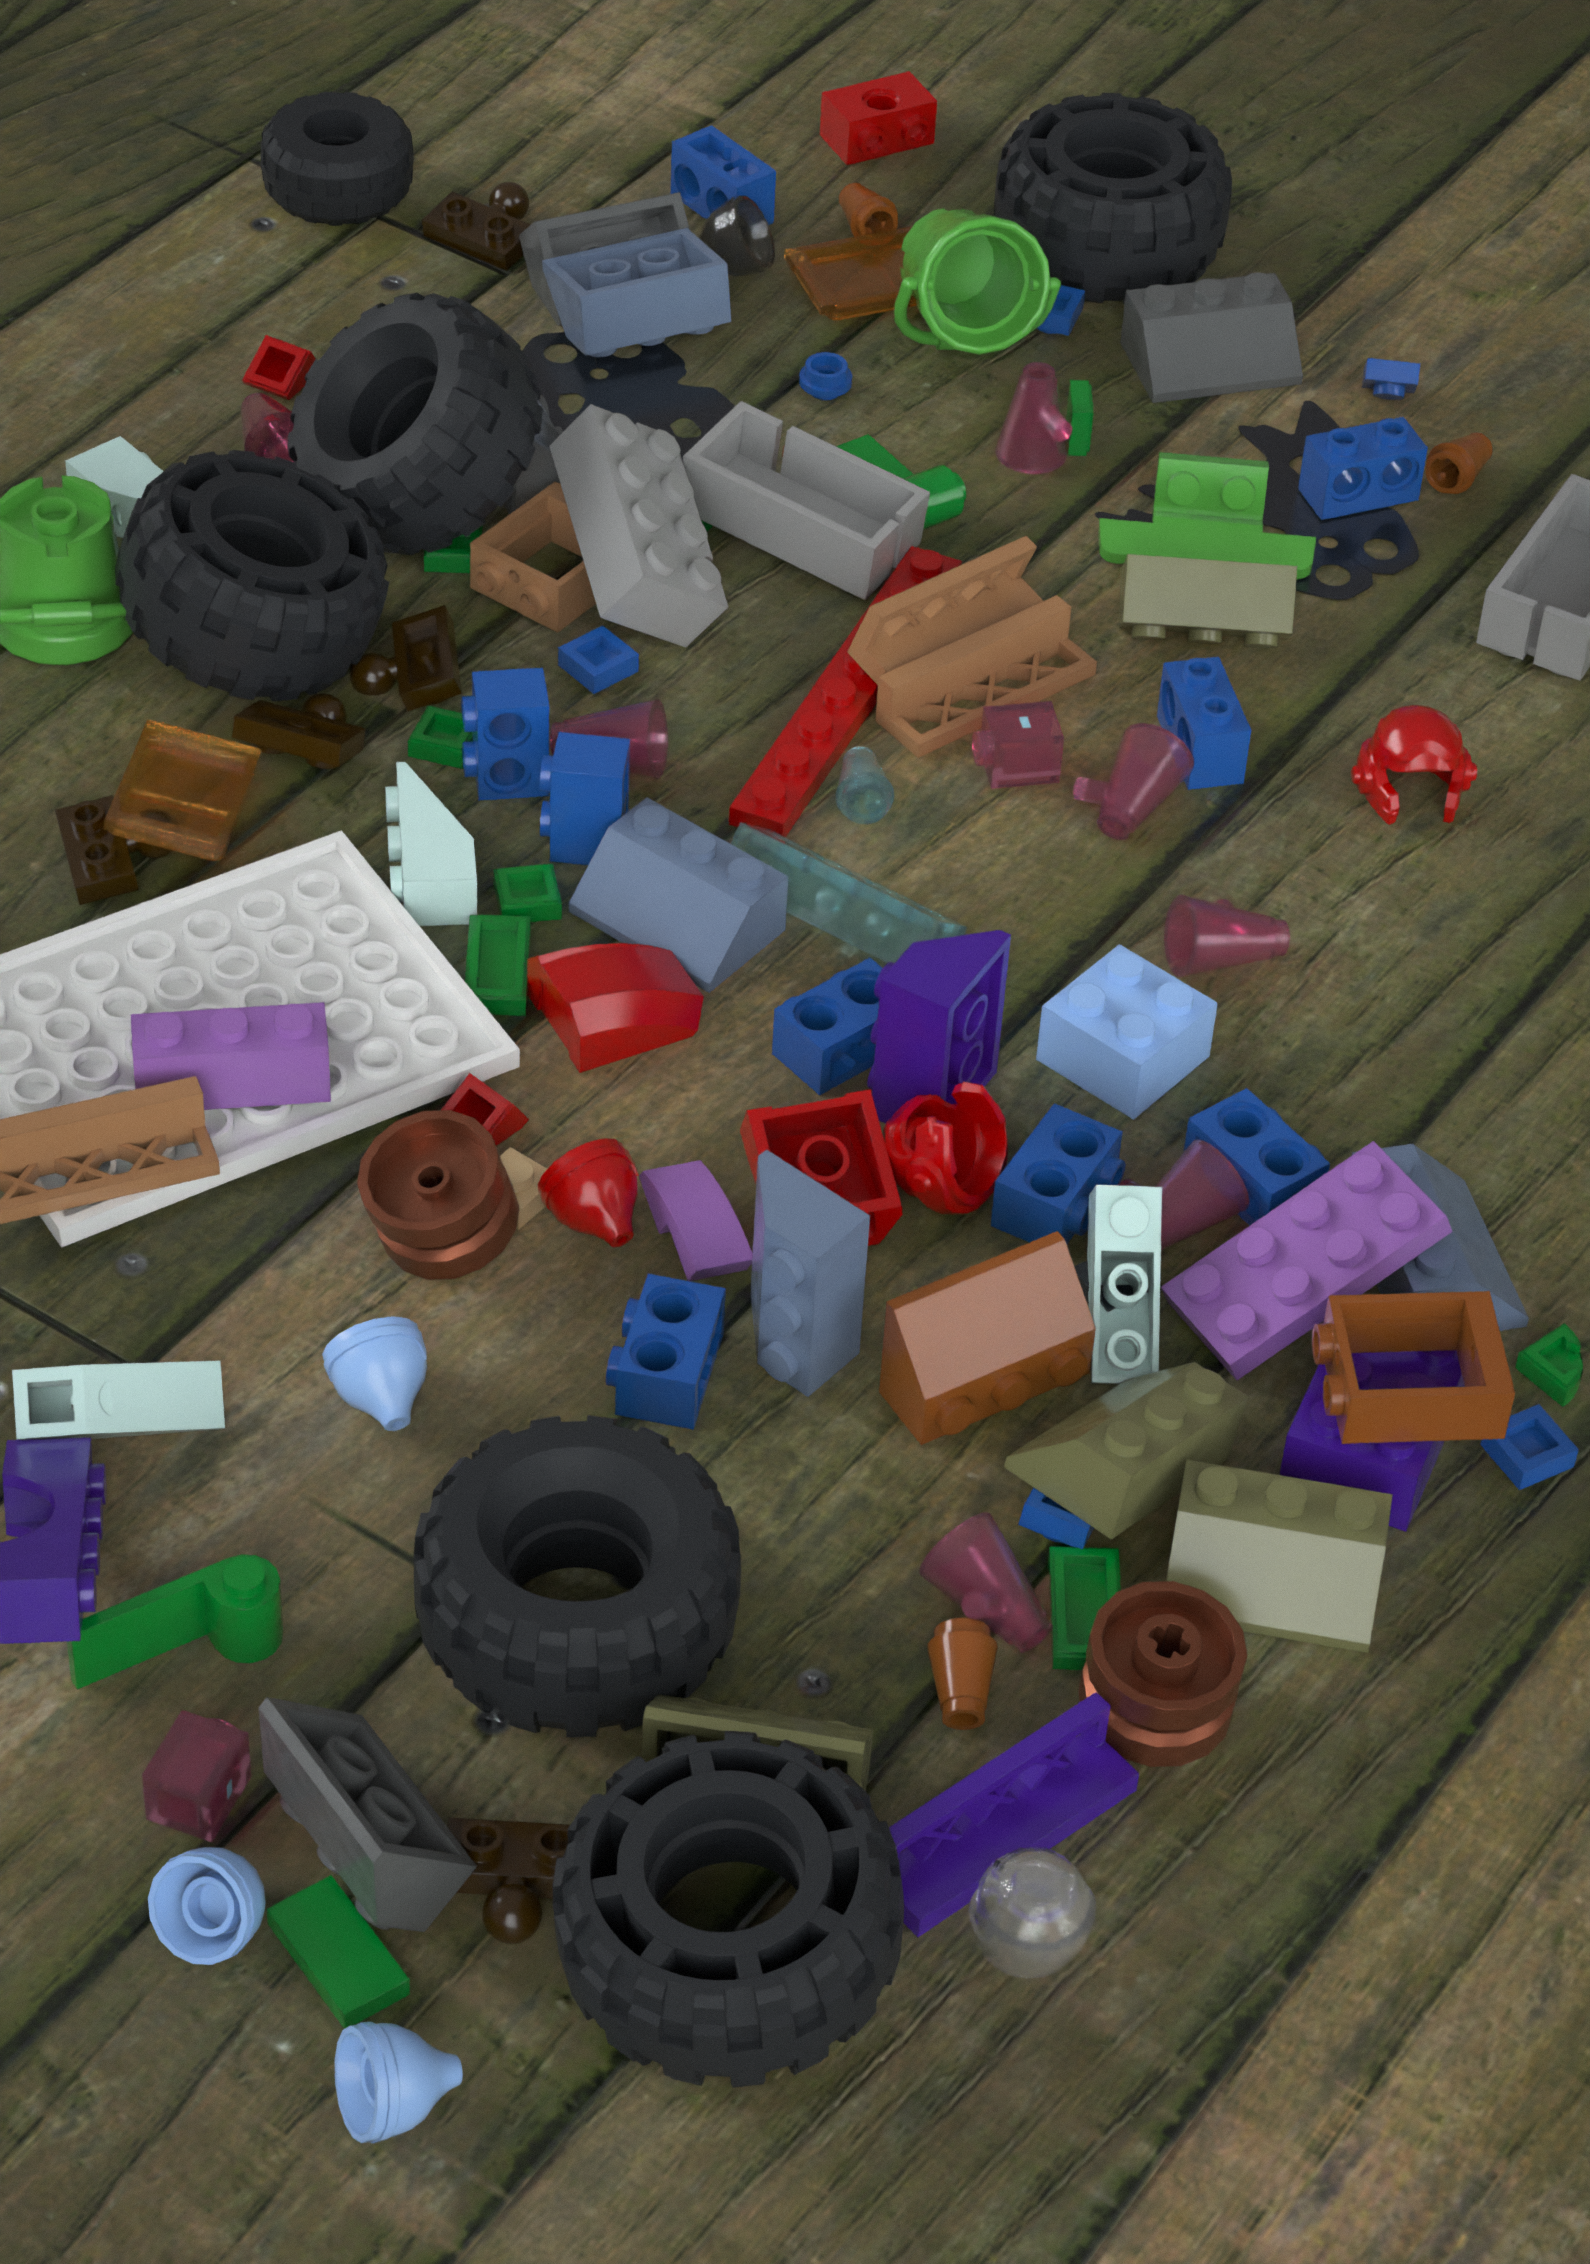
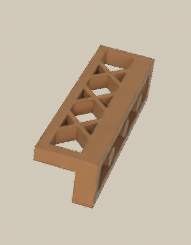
(944, 609)
(973, 668)
(86, 1133)

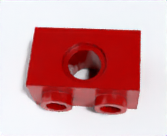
(878, 118)

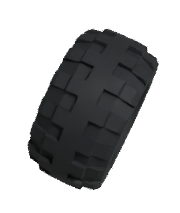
(1116, 192)
(419, 419)
(251, 575)
(570, 1501)
(746, 1995)

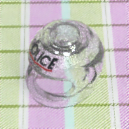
(1032, 1912)

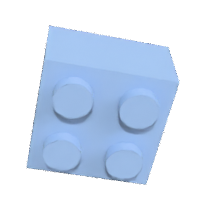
(1126, 1031)

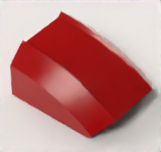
(614, 1000)
(836, 1146)

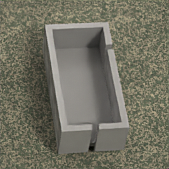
(818, 513)
(638, 526)
(1543, 590)

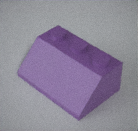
(237, 1053)

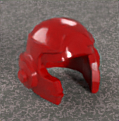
(1409, 742)
(948, 1150)

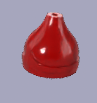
(593, 1190)

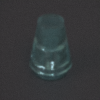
(863, 787)

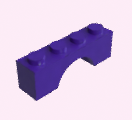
(57, 1514)

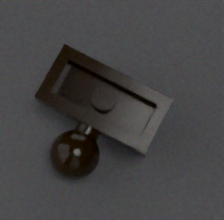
(482, 230)
(422, 662)
(314, 733)
(98, 858)
(513, 1868)

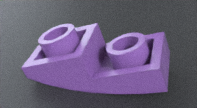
(699, 1217)

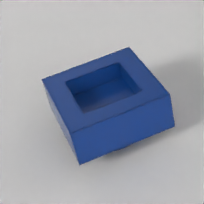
(1064, 312)
(1390, 378)
(598, 659)
(1532, 1448)
(1054, 1521)

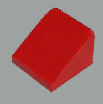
(279, 368)
(488, 1108)

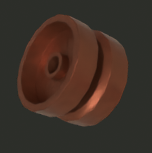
(438, 1194)
(1167, 1668)

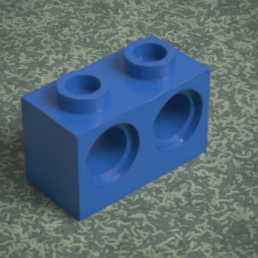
(714, 168)
(1362, 468)
(1206, 715)
(509, 732)
(829, 1028)
(1261, 1148)
(1054, 1174)
(667, 1351)

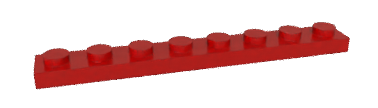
(824, 721)

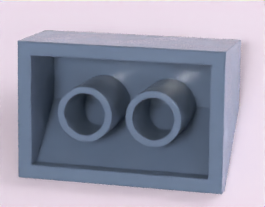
(639, 292)
(683, 892)
(1466, 1256)
(805, 1276)

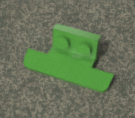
(1209, 513)

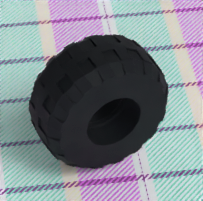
(337, 158)

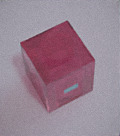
(1019, 744)
(197, 1775)

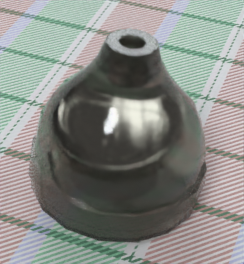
(740, 236)

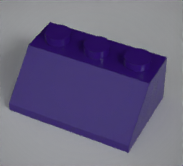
(938, 1018)

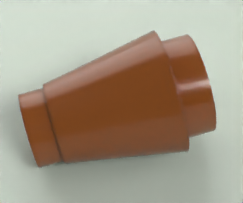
(867, 210)
(1456, 463)
(962, 1668)

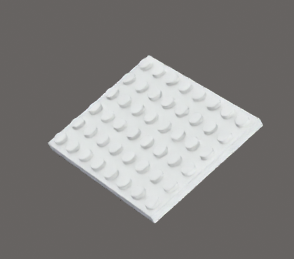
(262, 935)

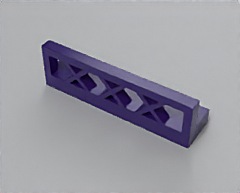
(961, 1832)

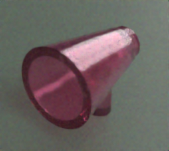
(266, 426)
(1034, 426)
(641, 723)
(1144, 774)
(1218, 936)
(1198, 1193)
(986, 1580)

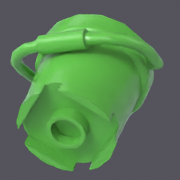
(973, 281)
(59, 573)

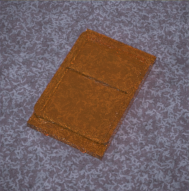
(851, 273)
(191, 779)

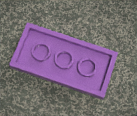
(1319, 1243)

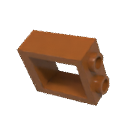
(1410, 1324)

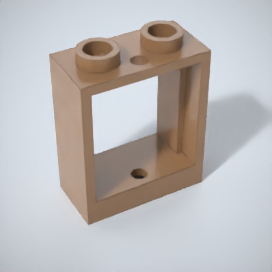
(499, 567)

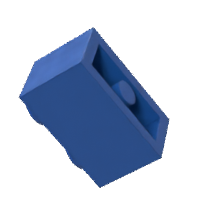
(586, 793)

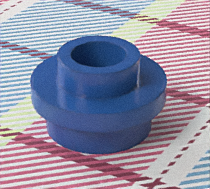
(825, 376)

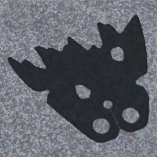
(637, 387)
(1290, 512)

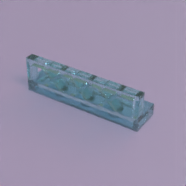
(845, 900)

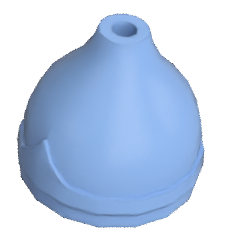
(379, 1368)
(206, 1904)
(389, 2079)

